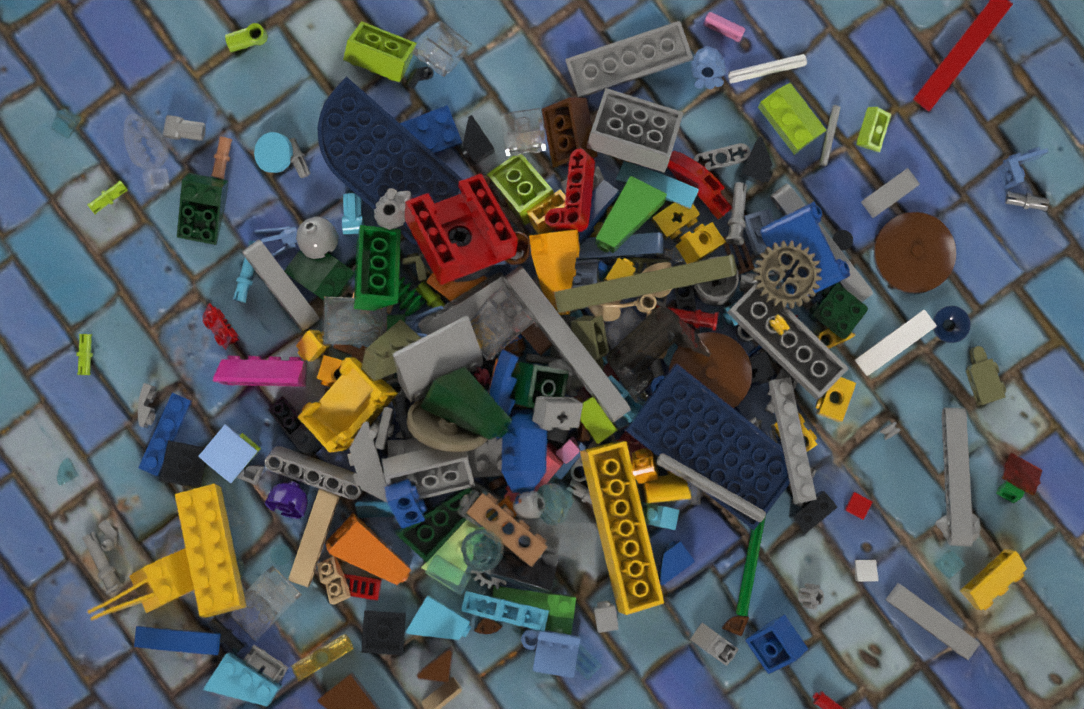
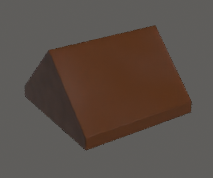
(439, 668)

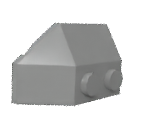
(367, 464)

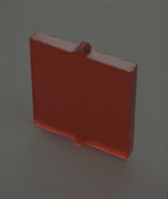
(1022, 474)

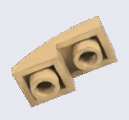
(334, 579)

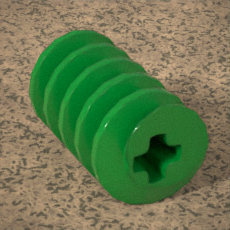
(407, 298)

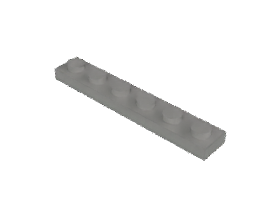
(792, 440)

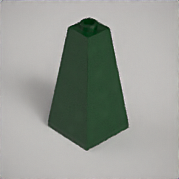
(467, 404)

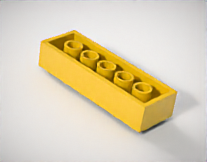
(210, 550)

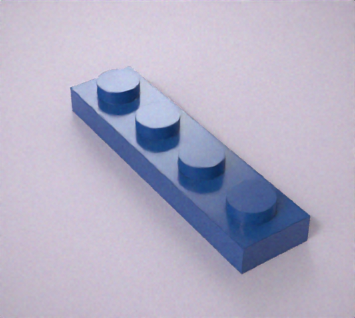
(166, 430)

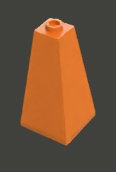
(363, 548)

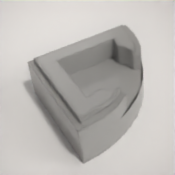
(251, 474)

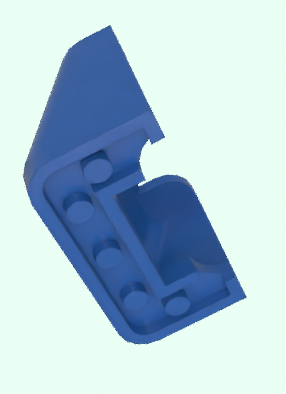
(803, 228)

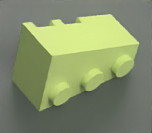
(452, 548)

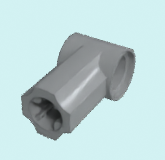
(178, 128)

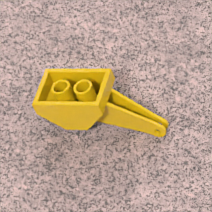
(156, 584)

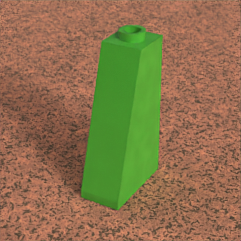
(632, 209)

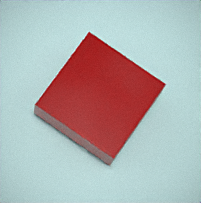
(858, 505)

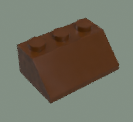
(567, 129)

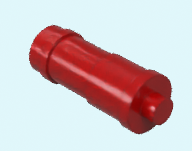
(824, 701)

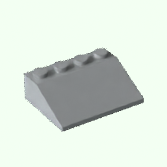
(635, 130)
(436, 356)

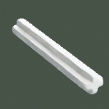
(767, 68)

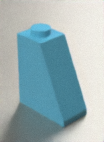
(438, 621)

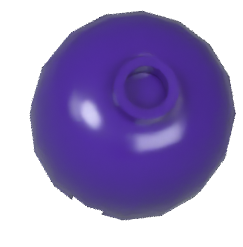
(288, 499)

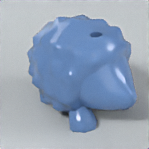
(708, 68)

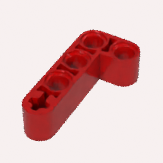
(580, 167)

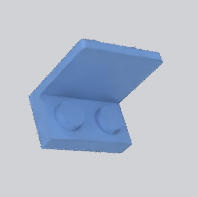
(1012, 173)
(556, 653)

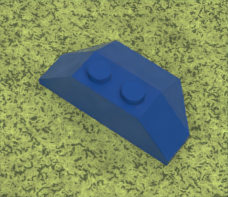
(524, 452)

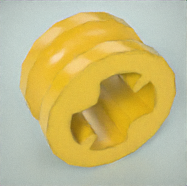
(779, 324)

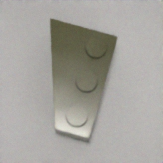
(379, 358)

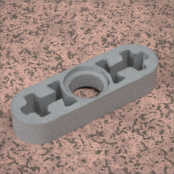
(734, 149)

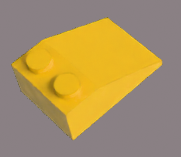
(666, 489)

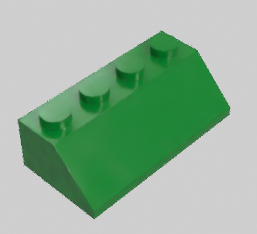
(377, 268)

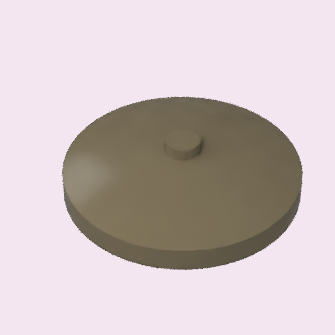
(439, 432)

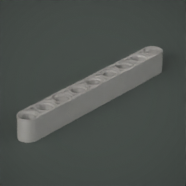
(567, 344)

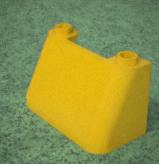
(346, 406)

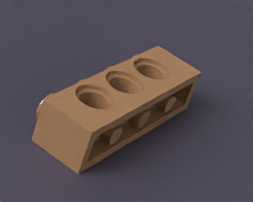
(478, 513)

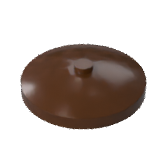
(914, 252)
(724, 372)

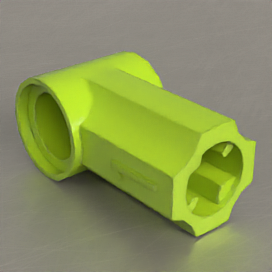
(244, 38)

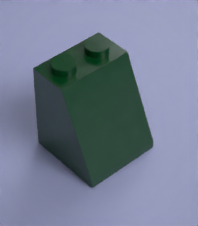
(537, 382)

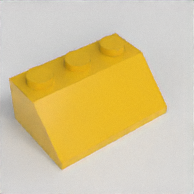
(994, 579)

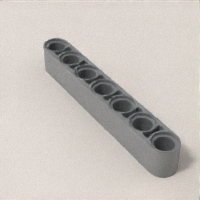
(788, 201)
(957, 477)

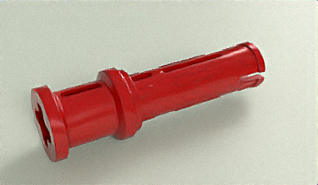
(697, 317)

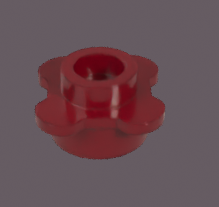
(482, 377)

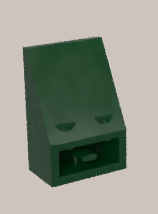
(201, 208)

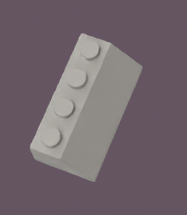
(430, 471)

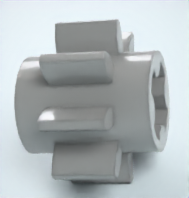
(810, 596)

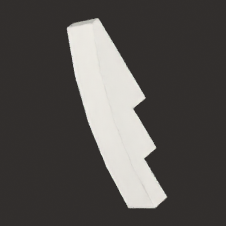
(895, 342)

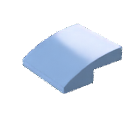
(227, 453)

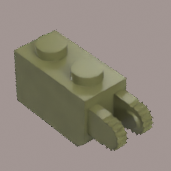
(592, 335)
(984, 377)

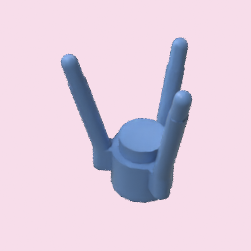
(287, 234)
(414, 320)

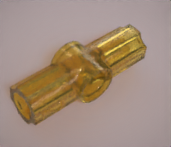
(311, 664)

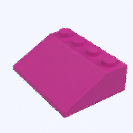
(261, 372)

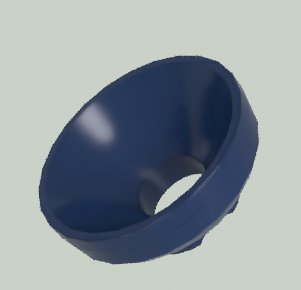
(961, 324)

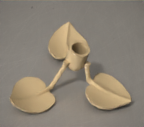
(644, 304)

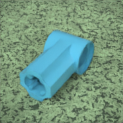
(352, 213)

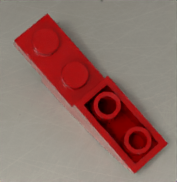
(696, 175)

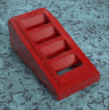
(376, 590)

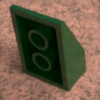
(322, 275)

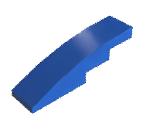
(503, 381)
(177, 640)

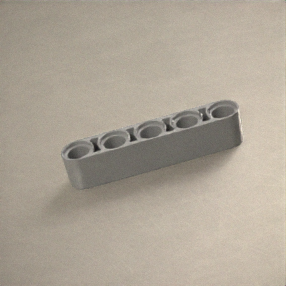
(280, 285)
(465, 304)
(305, 474)
(932, 621)

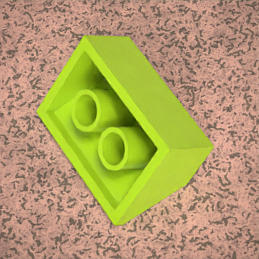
(379, 51)
(791, 118)

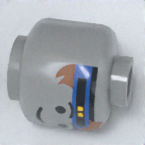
(529, 505)

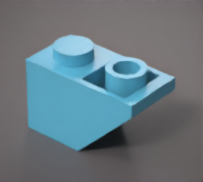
(660, 515)

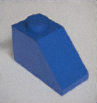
(674, 561)

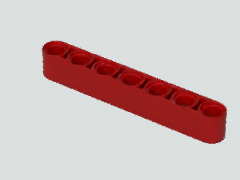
(961, 53)

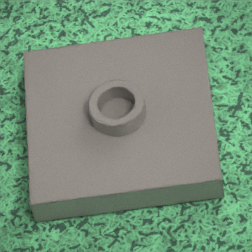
(386, 428)

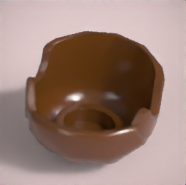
(523, 249)

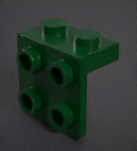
(838, 310)

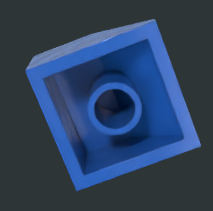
(776, 644)

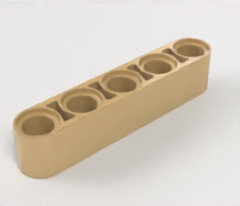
(314, 538)

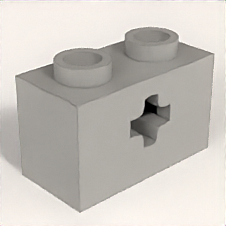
(557, 412)

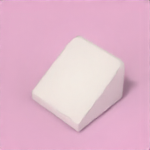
(866, 570)

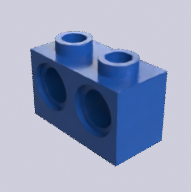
(405, 503)

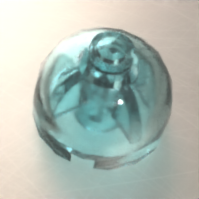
(482, 550)

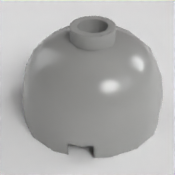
(316, 237)

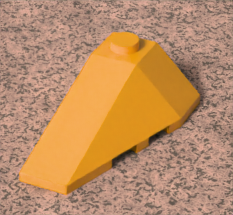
(555, 261)

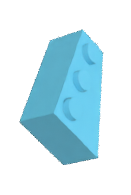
(241, 682)

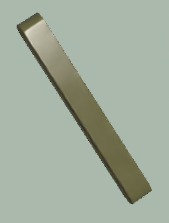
(645, 283)

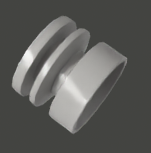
(717, 295)

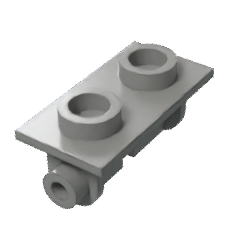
(273, 668)

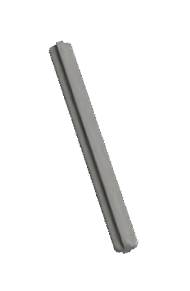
(711, 487)

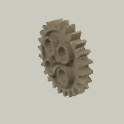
(772, 263)

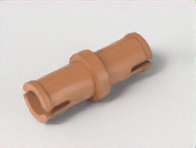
(221, 157)

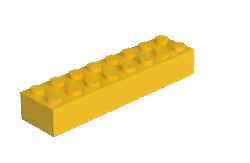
(622, 527)

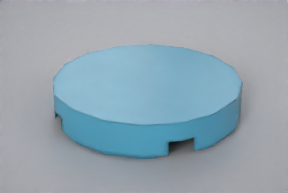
(273, 152)

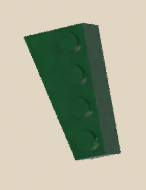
(439, 525)

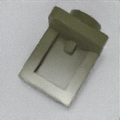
(422, 270)

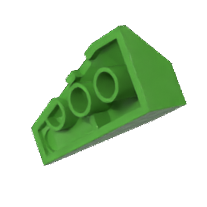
(560, 606)

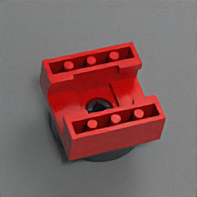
(468, 218)

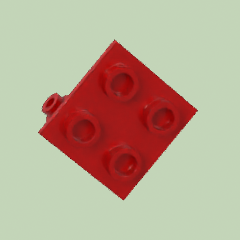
(214, 320)

